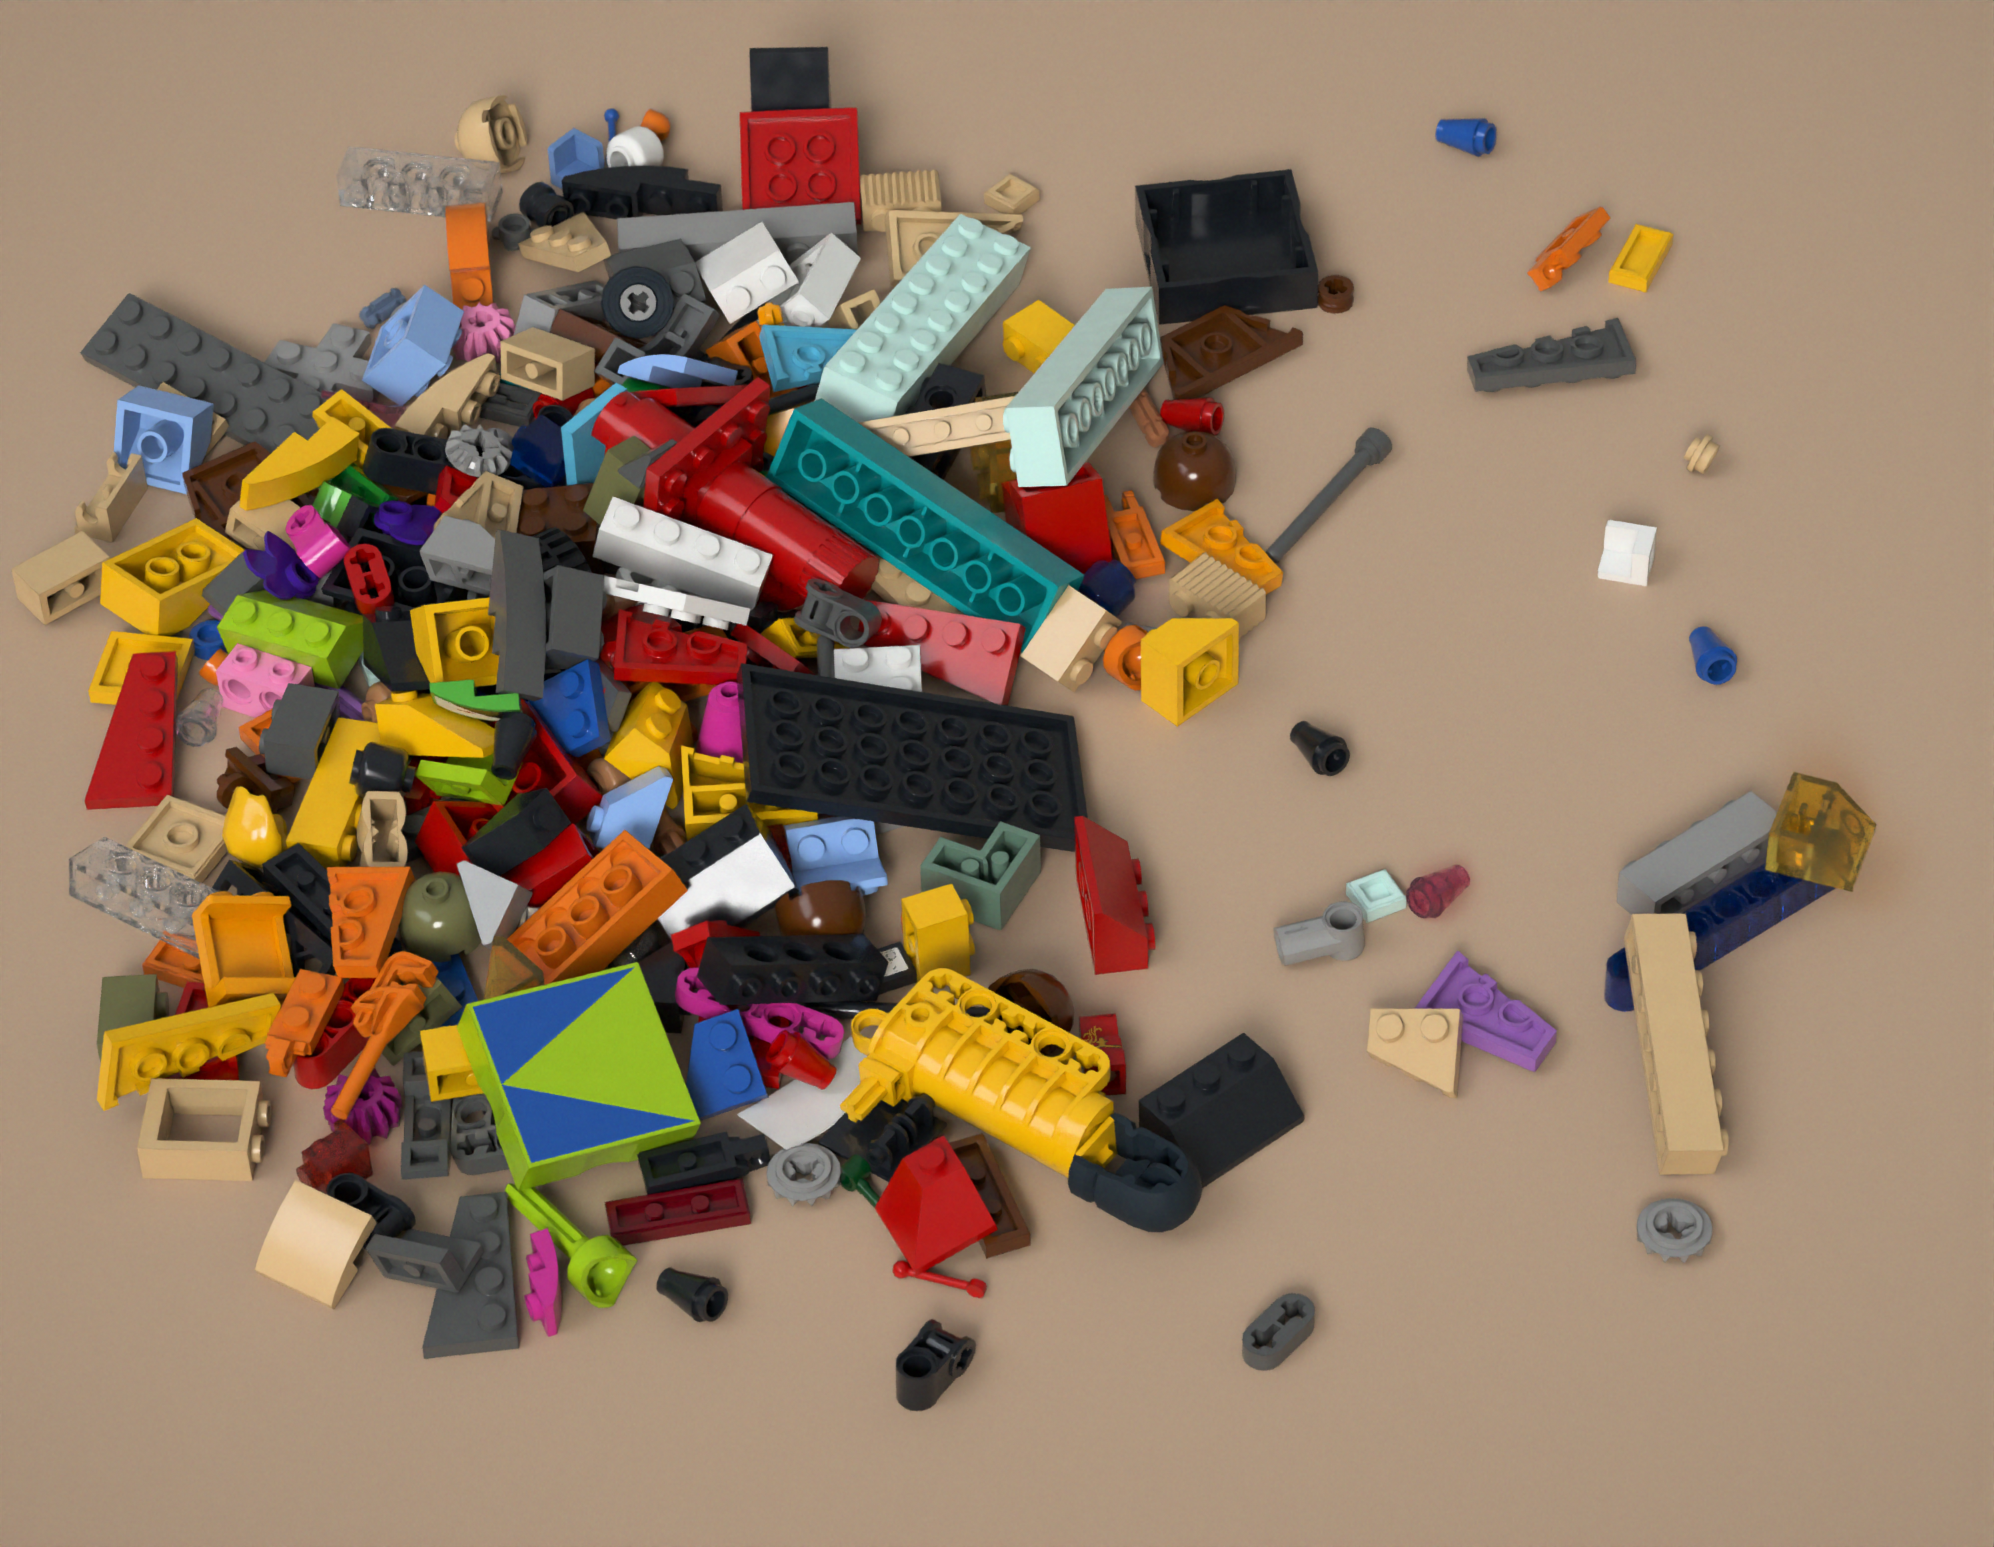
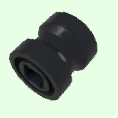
(544, 206)

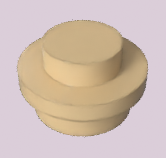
(1701, 454)

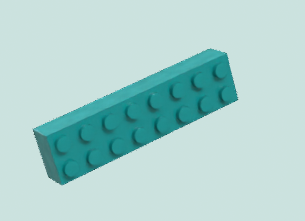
(917, 520)

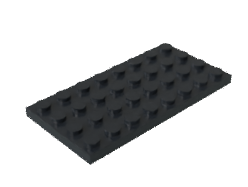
(907, 756)

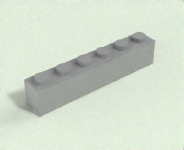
(792, 228)

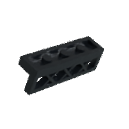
(307, 885)
(303, 933)

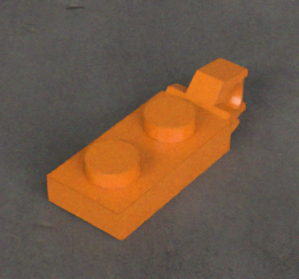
(1566, 246)
(302, 1019)

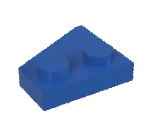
(575, 708)

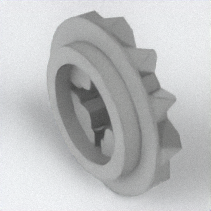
(466, 458)
(806, 1160)
(1686, 1219)

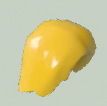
(252, 829)

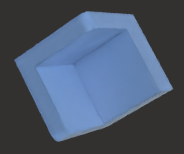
(574, 154)

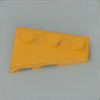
(1215, 534)

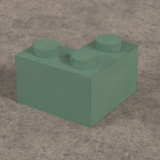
(989, 878)

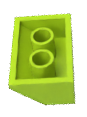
(297, 631)

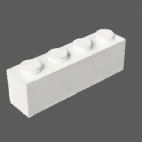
(681, 554)

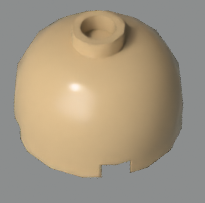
(492, 132)

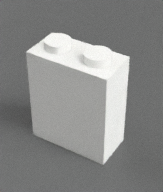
(746, 272)

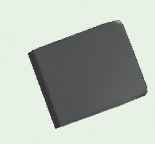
(635, 469)

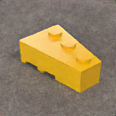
(717, 788)

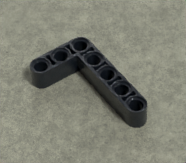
(417, 459)

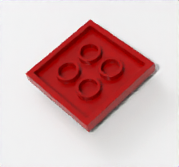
(800, 158)

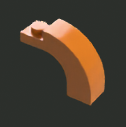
(469, 254)

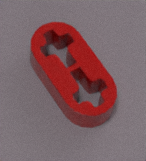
(375, 578)

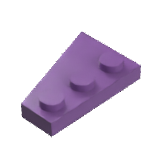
(1489, 1016)

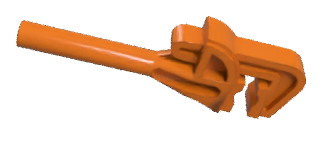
(383, 1015)

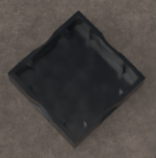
(1226, 245)

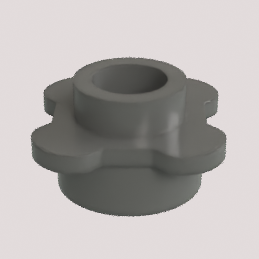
(512, 230)

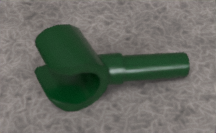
(854, 1178)

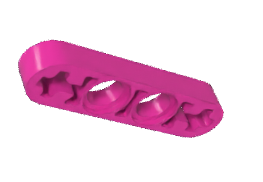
(757, 1017)

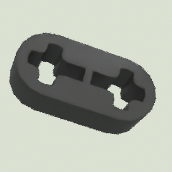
(1272, 1326)

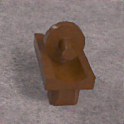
(252, 775)

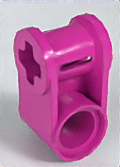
(316, 542)

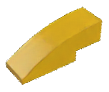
(300, 465)

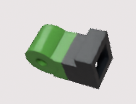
(344, 508)

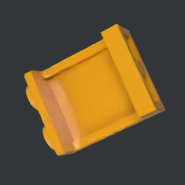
(243, 946)

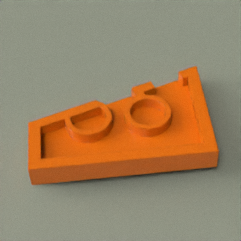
(365, 916)

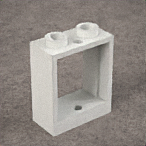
(819, 286)

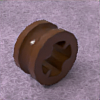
(1335, 285)

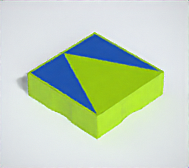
(577, 1074)

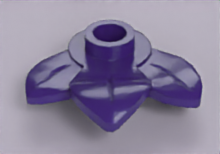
(407, 522)
(281, 569)

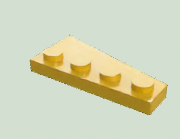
(180, 1044)

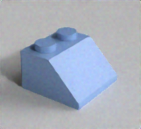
(167, 432)

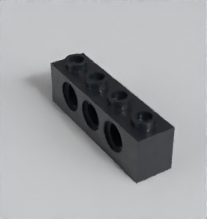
(945, 389)
(792, 969)

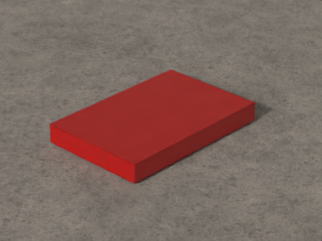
(691, 396)

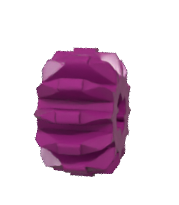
(374, 1110)

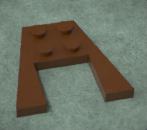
(218, 484)

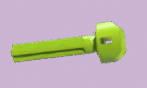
(596, 1265)

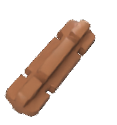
(1149, 419)

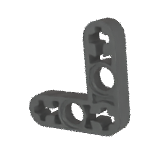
(477, 1136)

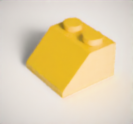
(456, 641)
(1188, 665)
(652, 737)

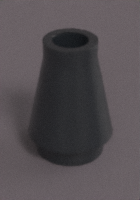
(512, 741)
(1321, 749)
(695, 1294)

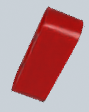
(338, 1043)

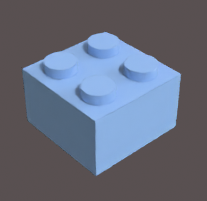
(414, 346)

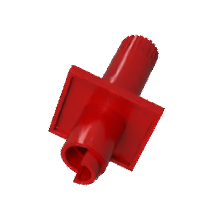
(717, 486)

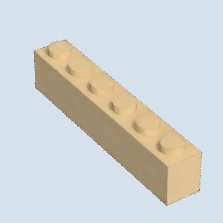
(1674, 1044)

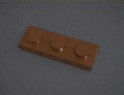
(996, 1195)

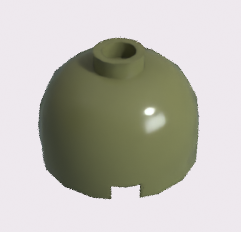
(438, 918)

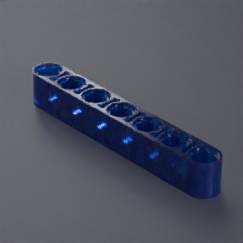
(1725, 923)

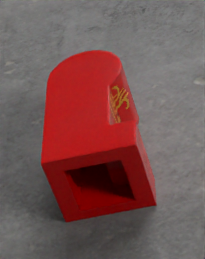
(1103, 1033)

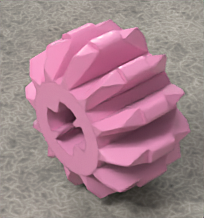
(483, 331)

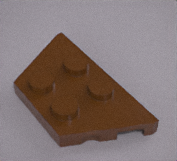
(1221, 350)

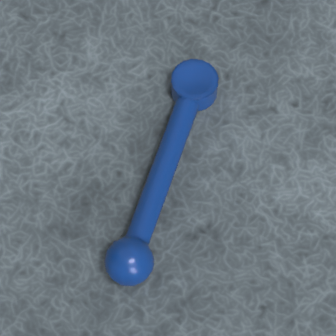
(611, 116)

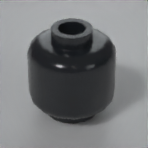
(381, 769)

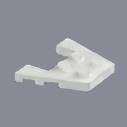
(683, 605)

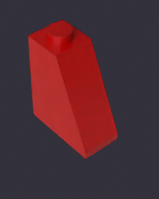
(553, 866)

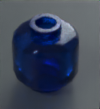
(1109, 586)

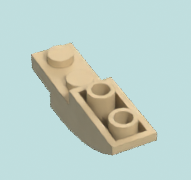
(452, 399)

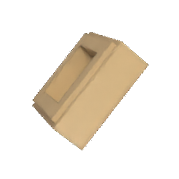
(1011, 195)

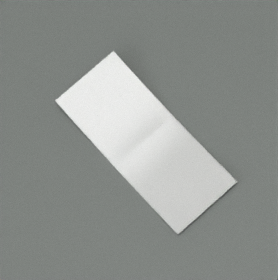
(802, 1110)

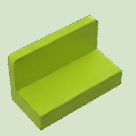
(465, 779)

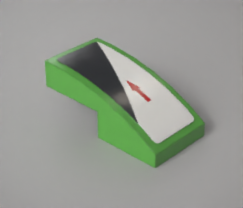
(463, 699)

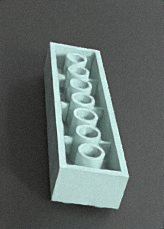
(924, 321)
(1083, 387)

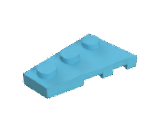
(798, 353)

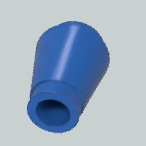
(1469, 135)
(1712, 656)

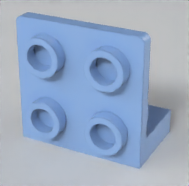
(836, 851)

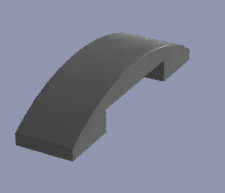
(426, 1125)

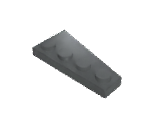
(1548, 360)
(484, 1309)

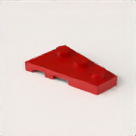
(668, 656)

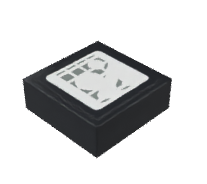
(900, 968)

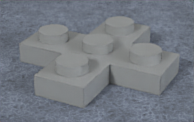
(331, 365)

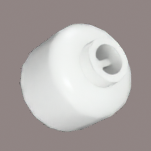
(635, 148)

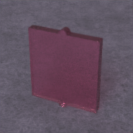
(370, 403)

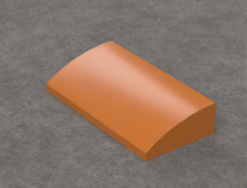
(599, 911)

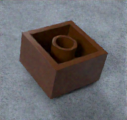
(562, 509)

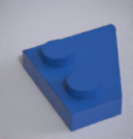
(723, 1067)

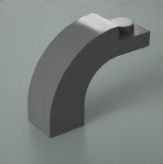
(681, 336)

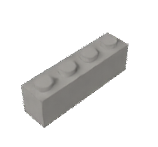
(1699, 859)

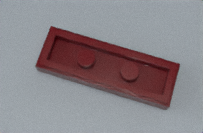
(678, 1212)

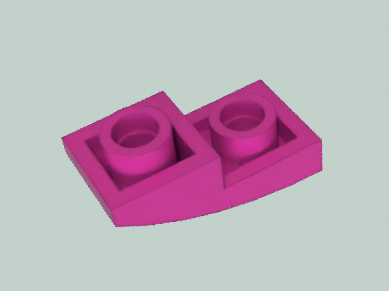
(545, 1298)

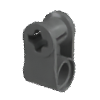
(829, 612)

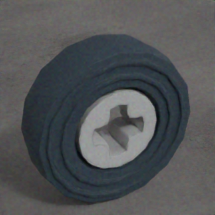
(635, 281)

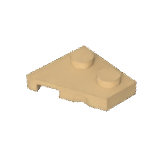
(489, 502)

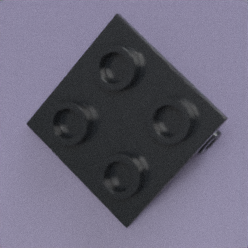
(886, 1134)

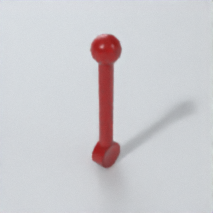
(975, 1287)

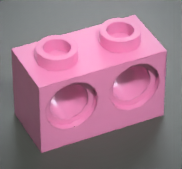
(255, 679)

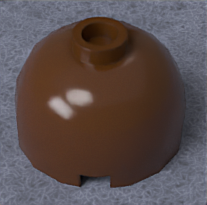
(1194, 470)
(822, 909)
(1039, 994)

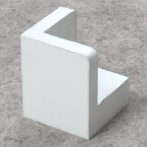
(1627, 553)

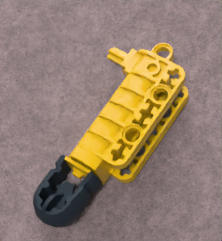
(1022, 1096)

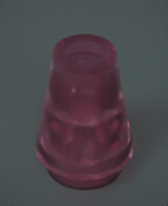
(1434, 892)

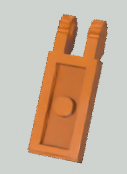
(1133, 538)

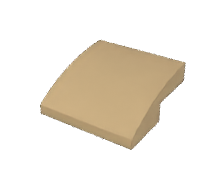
(314, 1244)

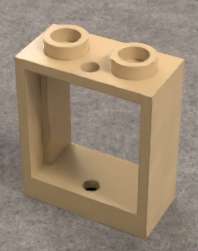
(202, 1159)

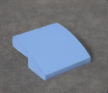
(676, 371)

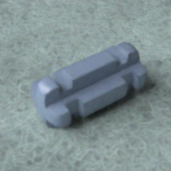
(381, 308)

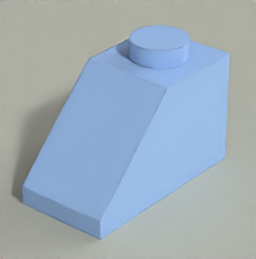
(631, 808)

